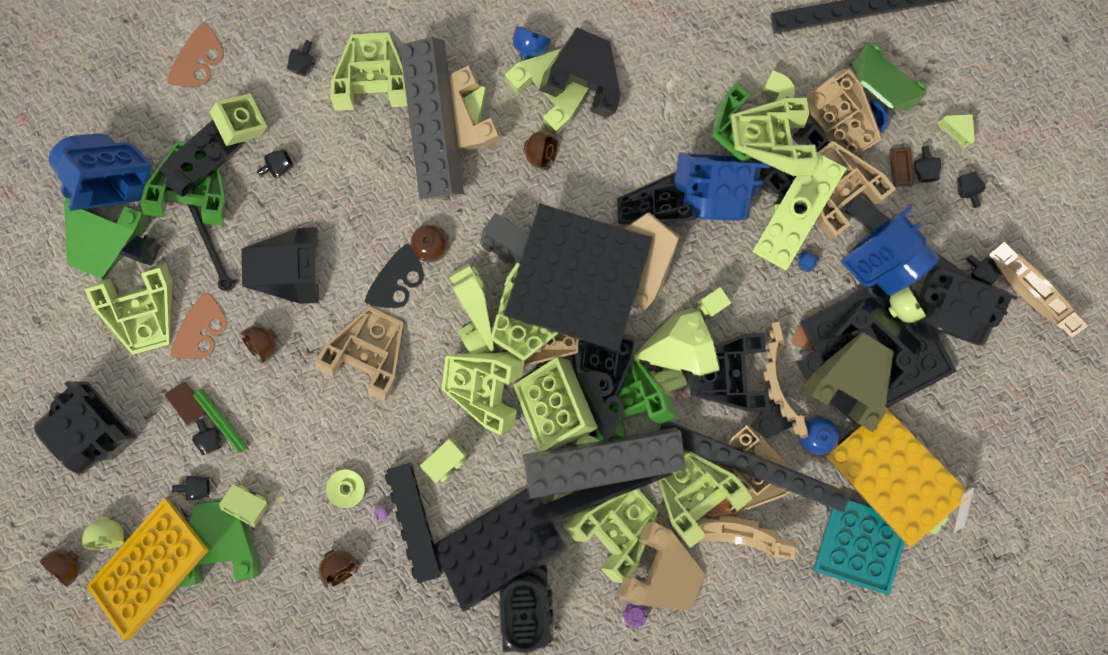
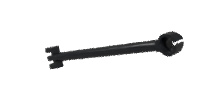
(211, 250)

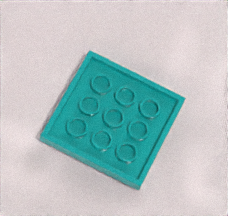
(859, 548)

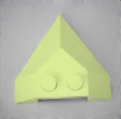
(681, 344)

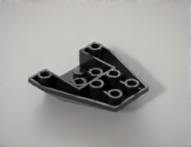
(659, 199)
(283, 266)
(604, 360)

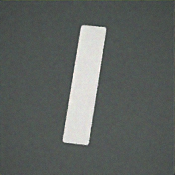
(963, 510)

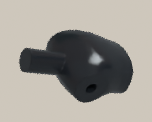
(300, 60)
(276, 163)
(928, 167)
(970, 187)
(984, 270)
(207, 439)
(195, 487)

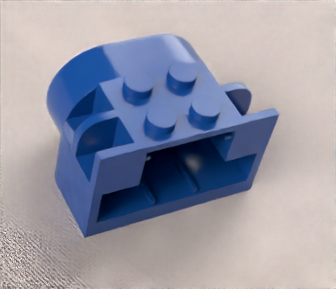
(99, 170)
(718, 185)
(891, 255)

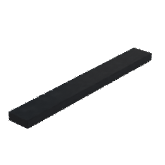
(872, 218)
(582, 500)

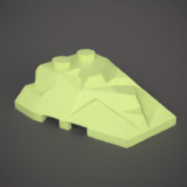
(514, 335)

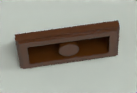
(185, 404)

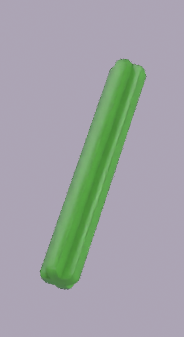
(220, 421)

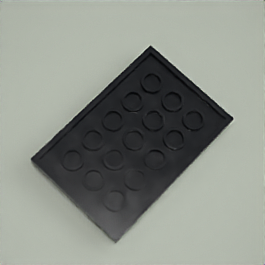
(496, 550)

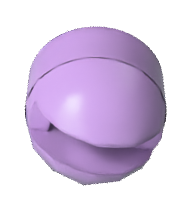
(380, 513)

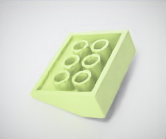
(554, 405)

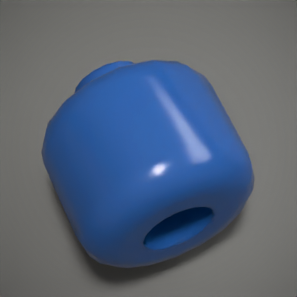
(808, 261)

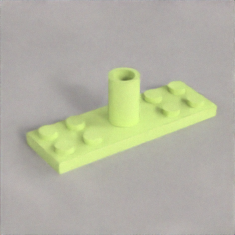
(787, 228)

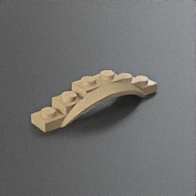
(1037, 289)
(772, 374)
(746, 533)

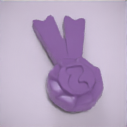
(634, 615)

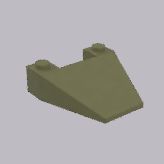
(860, 371)

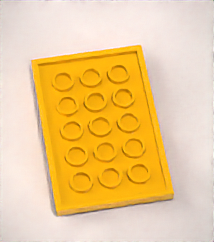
(898, 478)
(146, 569)

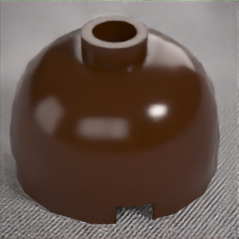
(541, 148)
(429, 243)
(260, 341)
(62, 565)
(336, 567)

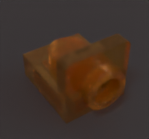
(720, 509)

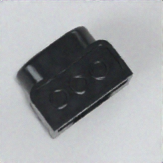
(962, 305)
(82, 428)
(526, 612)

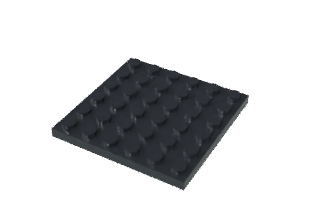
(578, 277)
(932, 362)

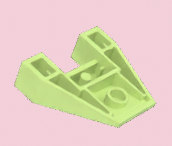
(368, 67)
(565, 104)
(767, 135)
(469, 291)
(139, 317)
(478, 385)
(698, 490)
(619, 527)

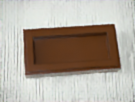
(901, 167)

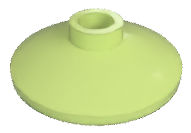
(336, 492)

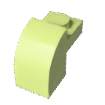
(779, 86)
(473, 339)

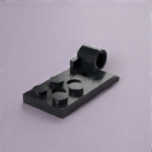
(186, 182)

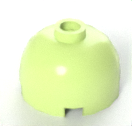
(905, 306)
(102, 534)

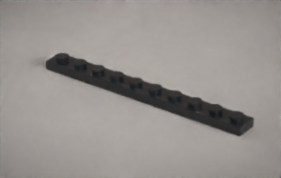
(840, 11)
(762, 468)

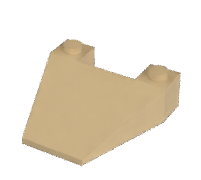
(468, 134)
(857, 178)
(658, 258)
(369, 345)
(673, 577)

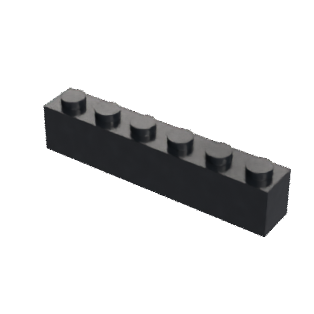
(414, 522)

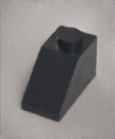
(141, 249)

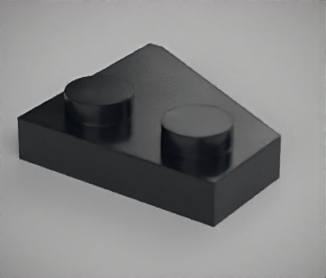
(771, 421)

